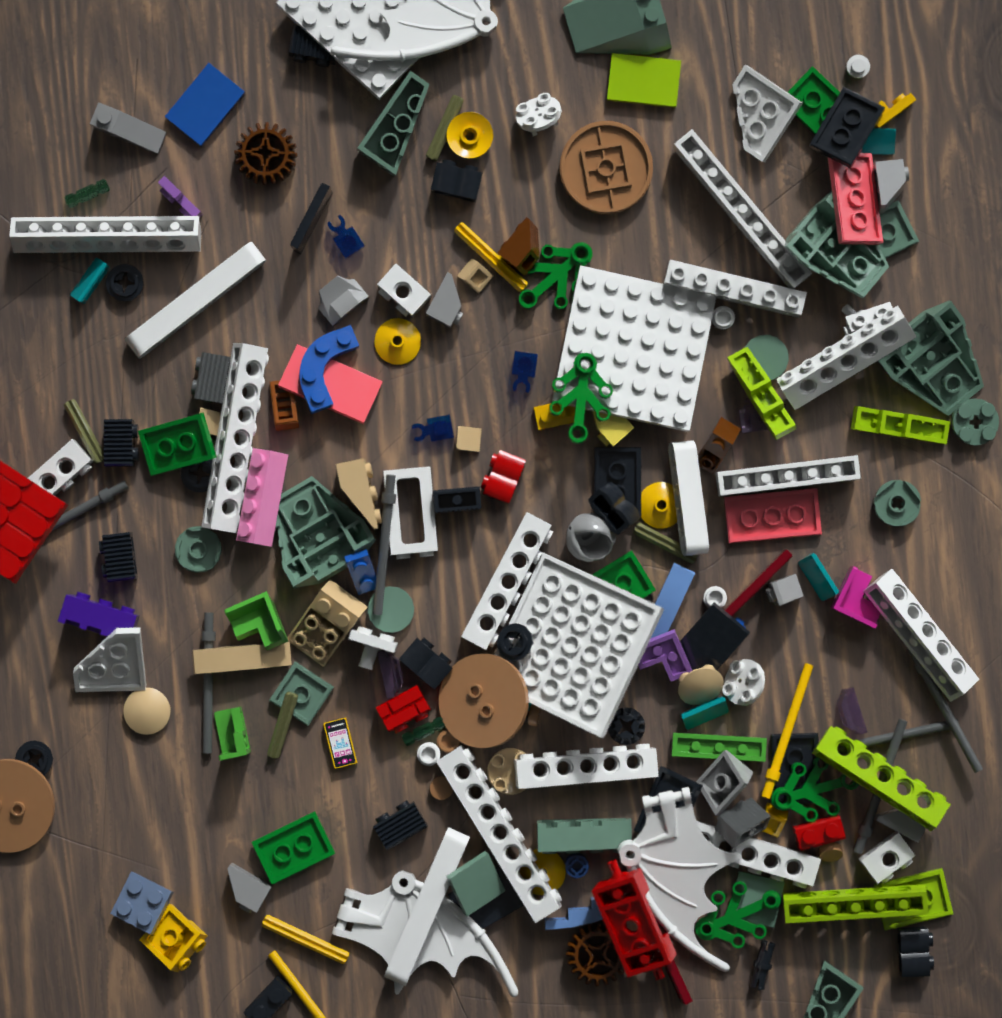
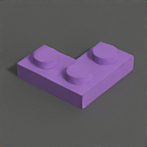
(173, 194)
(669, 651)

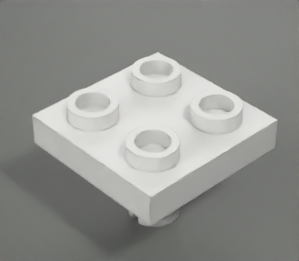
(372, 645)

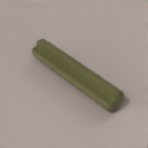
(441, 134)
(84, 431)
(662, 541)
(282, 725)

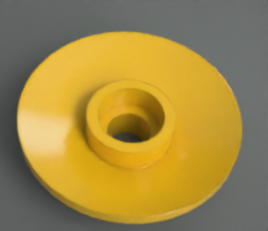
(469, 123)
(400, 353)
(651, 513)
(555, 870)

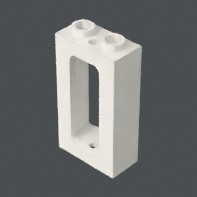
(430, 543)

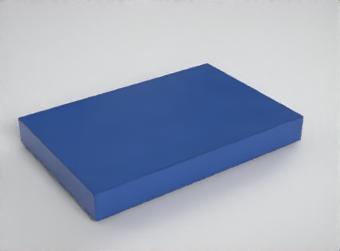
(205, 104)

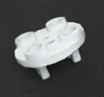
(538, 113)
(744, 671)

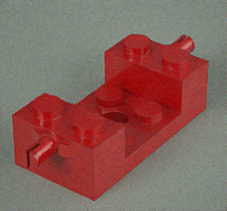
(622, 900)

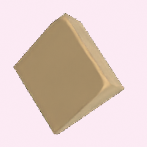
(475, 275)
(212, 419)
(468, 439)

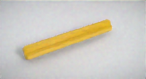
(491, 257)
(305, 939)

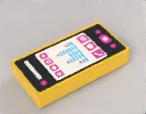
(340, 743)

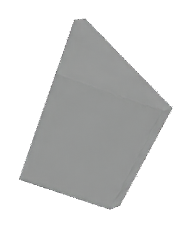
(724, 781)

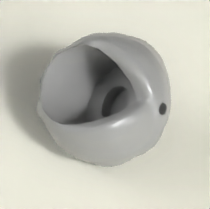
(589, 537)

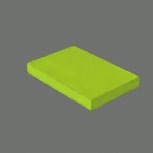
(644, 80)
(937, 898)

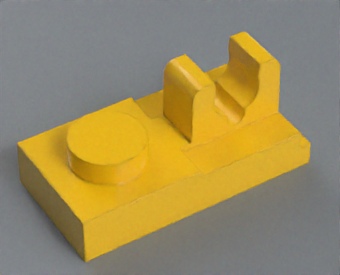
(899, 105)
(547, 420)

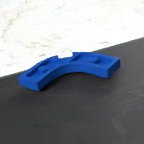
(316, 359)

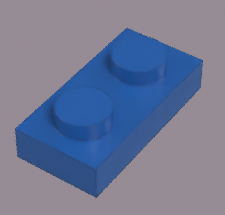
(361, 571)

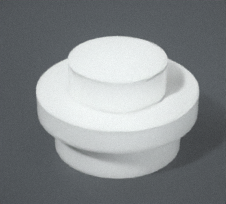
(858, 66)
(723, 317)
(715, 594)
(428, 753)

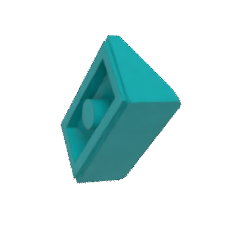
(881, 142)
(90, 280)
(818, 577)
(704, 712)

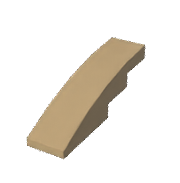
(240, 658)

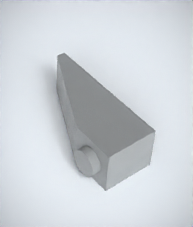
(127, 128)

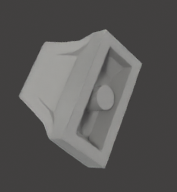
(340, 298)

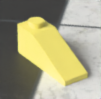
(613, 429)

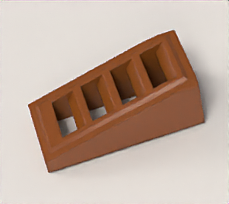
(283, 424)

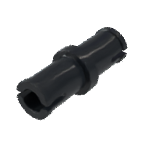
(762, 965)

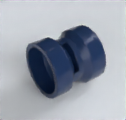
(575, 862)

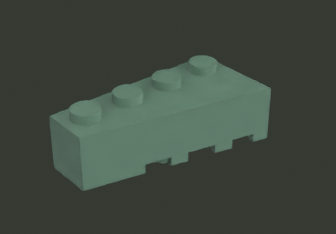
(392, 129)
(582, 834)
(832, 994)

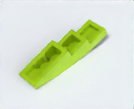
(761, 393)
(900, 425)

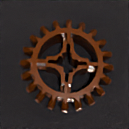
(255, 153)
(590, 963)

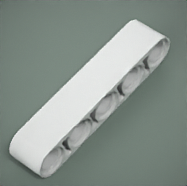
(688, 498)

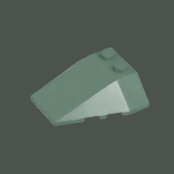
(617, 26)
(817, 247)
(938, 361)
(317, 533)

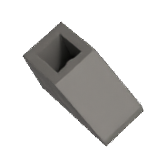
(784, 590)

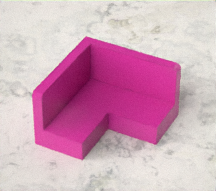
(851, 601)

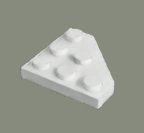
(762, 112)
(113, 664)

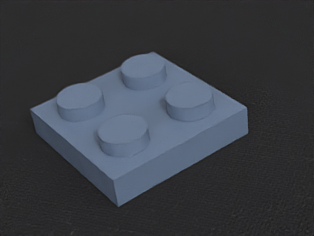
(142, 903)

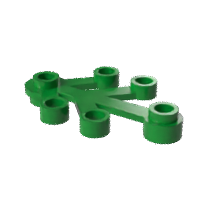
(558, 272)
(581, 394)
(809, 791)
(734, 916)

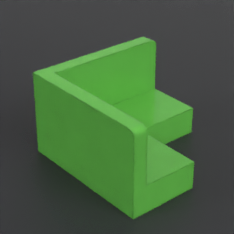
(256, 616)
(232, 733)

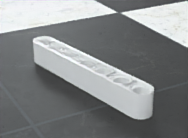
(195, 300)
(426, 907)

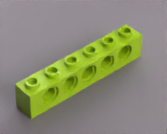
(887, 791)
(855, 903)

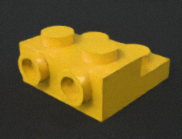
(175, 939)

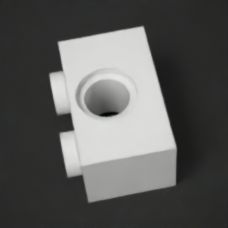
(396, 278)
(873, 858)

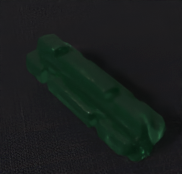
(87, 193)
(423, 731)

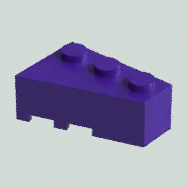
(96, 616)

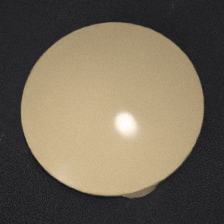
(700, 685)
(147, 711)
(502, 771)

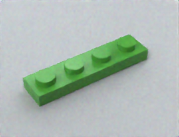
(713, 745)

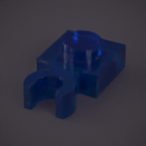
(347, 240)
(524, 367)
(438, 429)

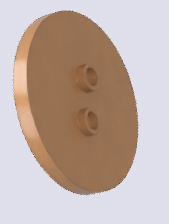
(606, 167)
(483, 700)
(25, 805)

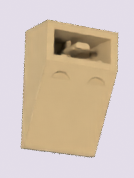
(356, 484)
(326, 622)

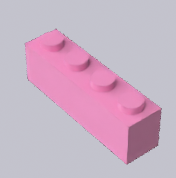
(262, 497)

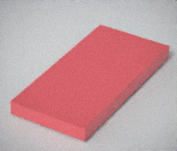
(856, 202)
(348, 388)
(772, 515)

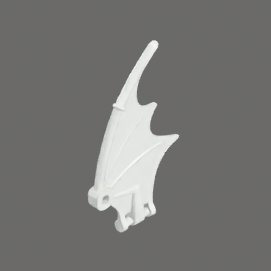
(427, 29)
(676, 867)
(385, 914)

